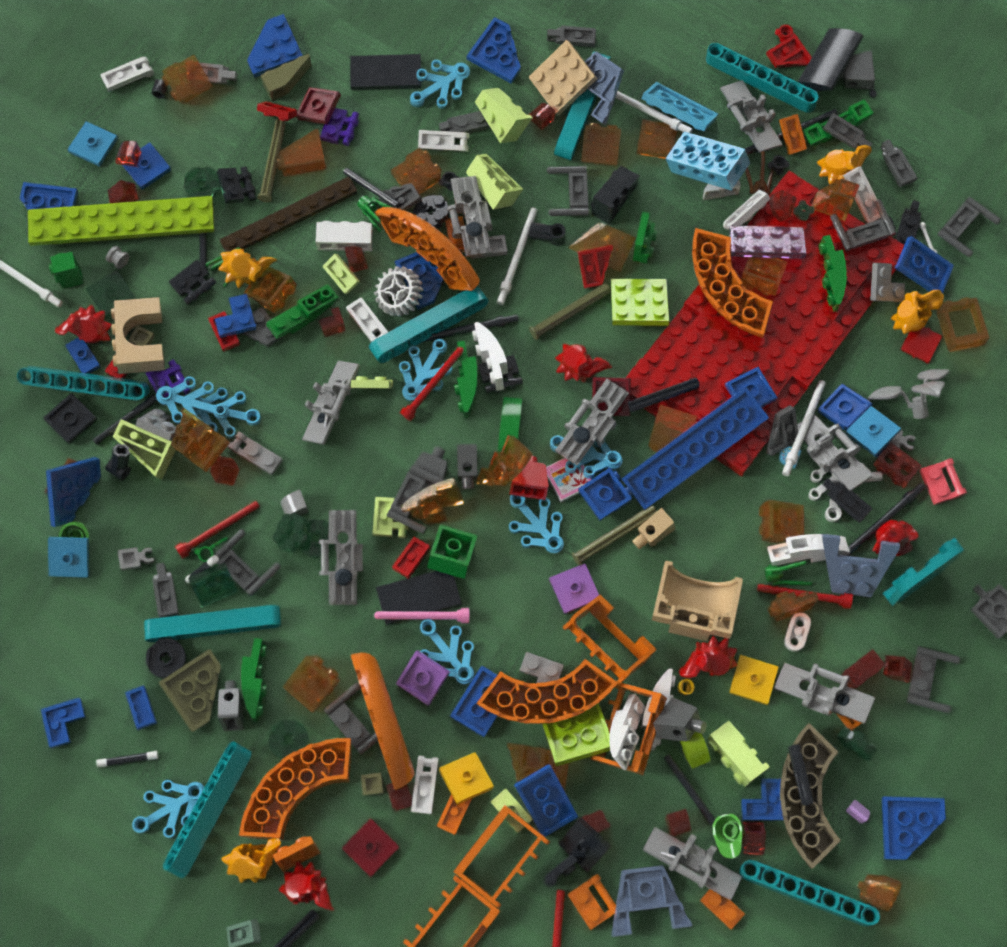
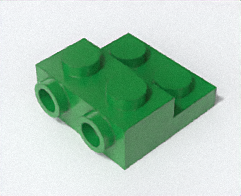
(645, 236)

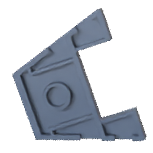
(605, 86)
(856, 574)
(646, 890)

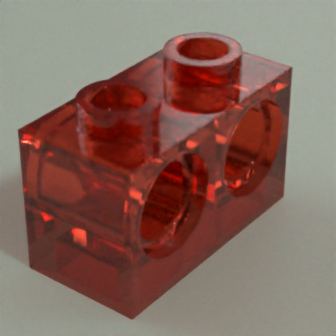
(900, 461)
(863, 669)

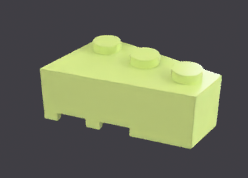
(502, 115)
(494, 182)
(147, 447)
(736, 754)

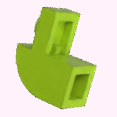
(696, 750)

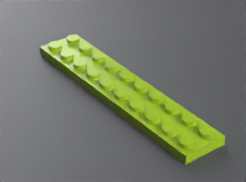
(120, 220)

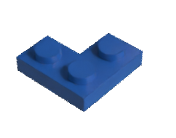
(239, 321)
(56, 720)
(766, 808)

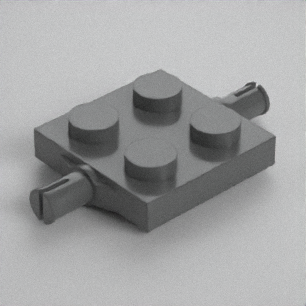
(992, 609)

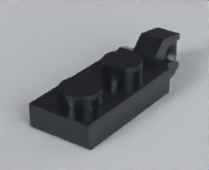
(909, 223)
(847, 500)

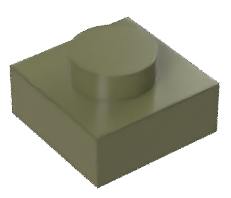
(141, 337)
(372, 784)

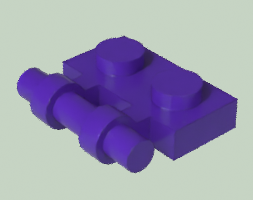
(334, 129)
(161, 378)

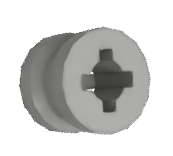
(117, 257)

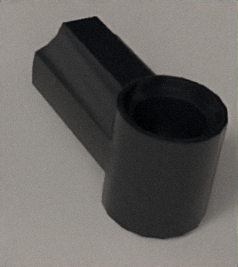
(546, 233)
(119, 461)

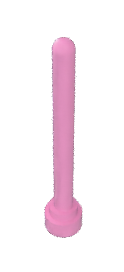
(461, 615)

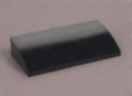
(830, 59)

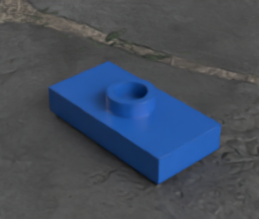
(82, 356)
(141, 707)

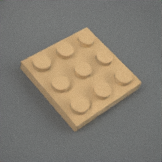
(562, 77)

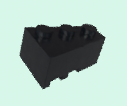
(614, 194)

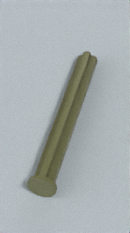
(271, 166)
(569, 311)
(613, 535)

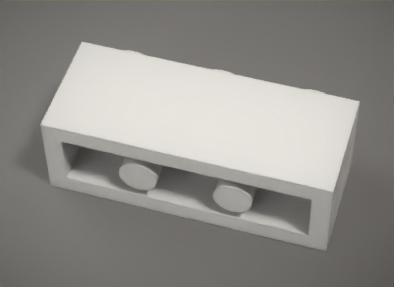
(344, 234)

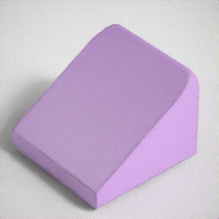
(858, 812)

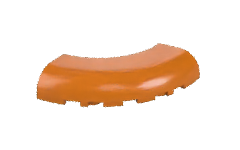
(431, 245)
(723, 285)
(547, 700)
(383, 719)
(292, 782)

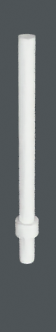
(675, 123)
(506, 285)
(45, 294)
(792, 457)

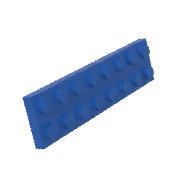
(695, 448)

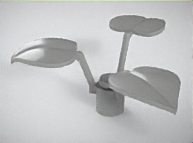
(919, 404)

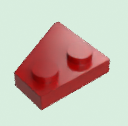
(789, 53)
(594, 264)

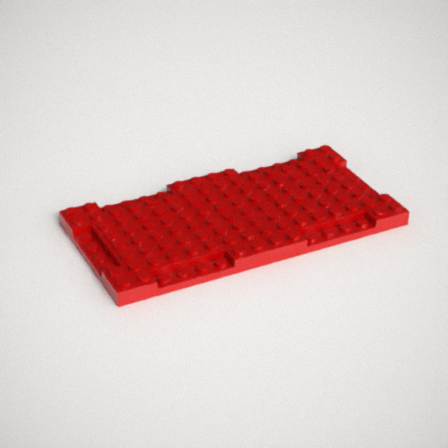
(797, 338)

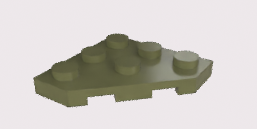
(194, 689)

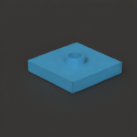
(92, 143)
(873, 431)
(68, 557)

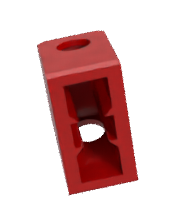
(531, 481)

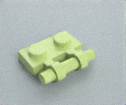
(366, 383)
(383, 525)

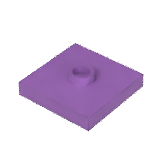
(574, 588)
(423, 677)

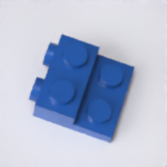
(605, 494)

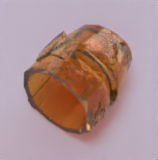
(880, 891)

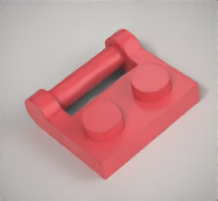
(937, 484)

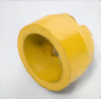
(689, 687)

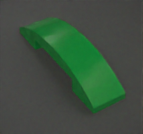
(855, 115)
(509, 420)

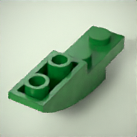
(836, 274)
(303, 313)
(467, 382)
(253, 687)

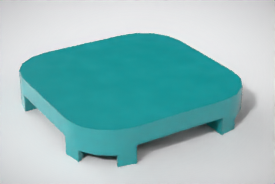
(912, 581)

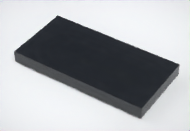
(385, 71)
(420, 593)

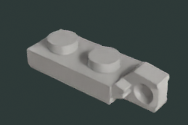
(219, 73)

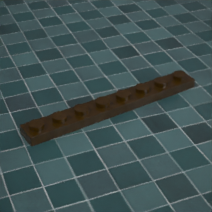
(289, 215)

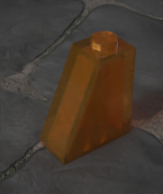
(302, 156)
(836, 198)

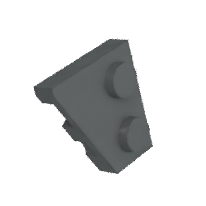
(406, 195)
(262, 333)
(783, 430)

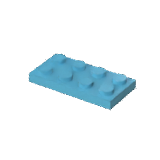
(679, 106)

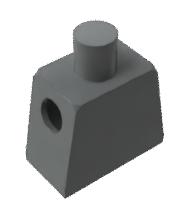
(859, 72)
(467, 458)
(433, 464)
(230, 707)
(678, 721)

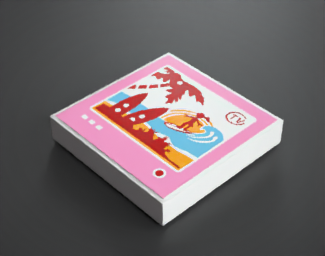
(563, 483)

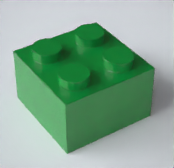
(452, 551)

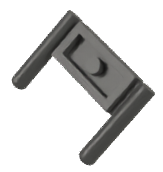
(577, 190)
(961, 220)
(865, 233)
(411, 485)
(239, 570)
(923, 675)
(348, 722)

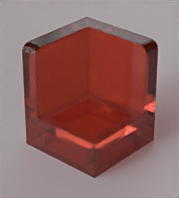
(332, 324)
(224, 471)
(400, 797)
(597, 821)

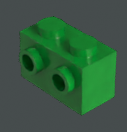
(66, 270)

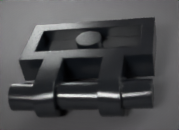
(231, 186)
(189, 278)
(510, 383)
(565, 867)

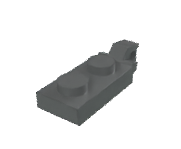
(575, 35)
(465, 123)
(845, 132)
(898, 164)
(165, 592)

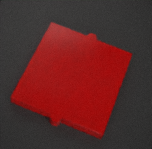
(921, 344)

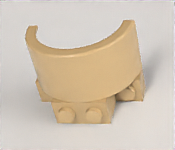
(696, 606)

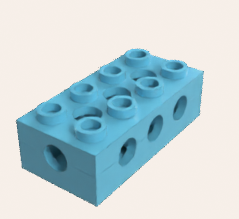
(708, 160)

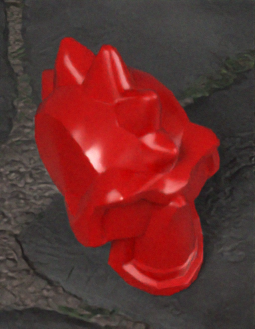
(86, 325)
(578, 364)
(896, 532)
(710, 657)
(305, 886)

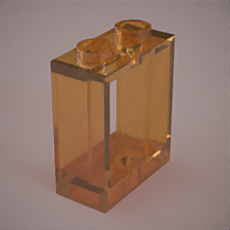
(967, 341)

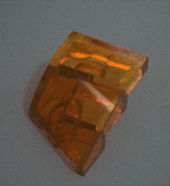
(604, 235)
(668, 426)
(198, 441)
(505, 464)
(431, 502)
(531, 759)

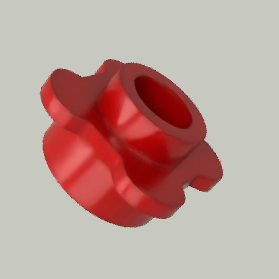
(787, 29)

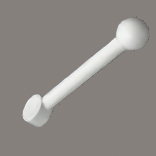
(922, 225)

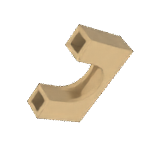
(127, 315)

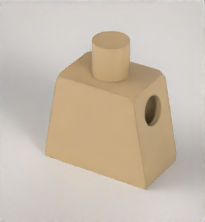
(660, 523)

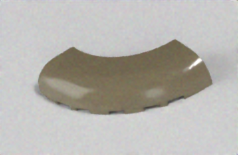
(807, 824)

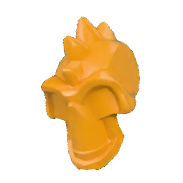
(841, 162)
(242, 267)
(916, 310)
(251, 860)

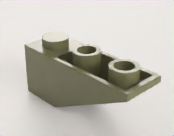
(282, 79)

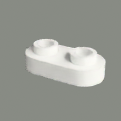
(796, 632)

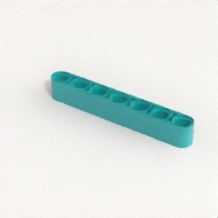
(770, 77)
(575, 123)
(429, 322)
(74, 383)
(213, 623)
(207, 810)
(819, 893)

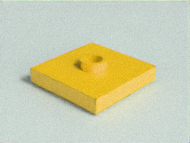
(753, 679)
(466, 778)

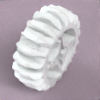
(405, 297)

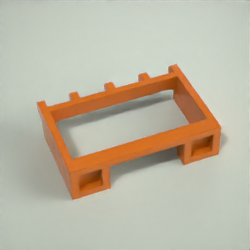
(600, 609)
(656, 706)
(505, 811)
(482, 928)

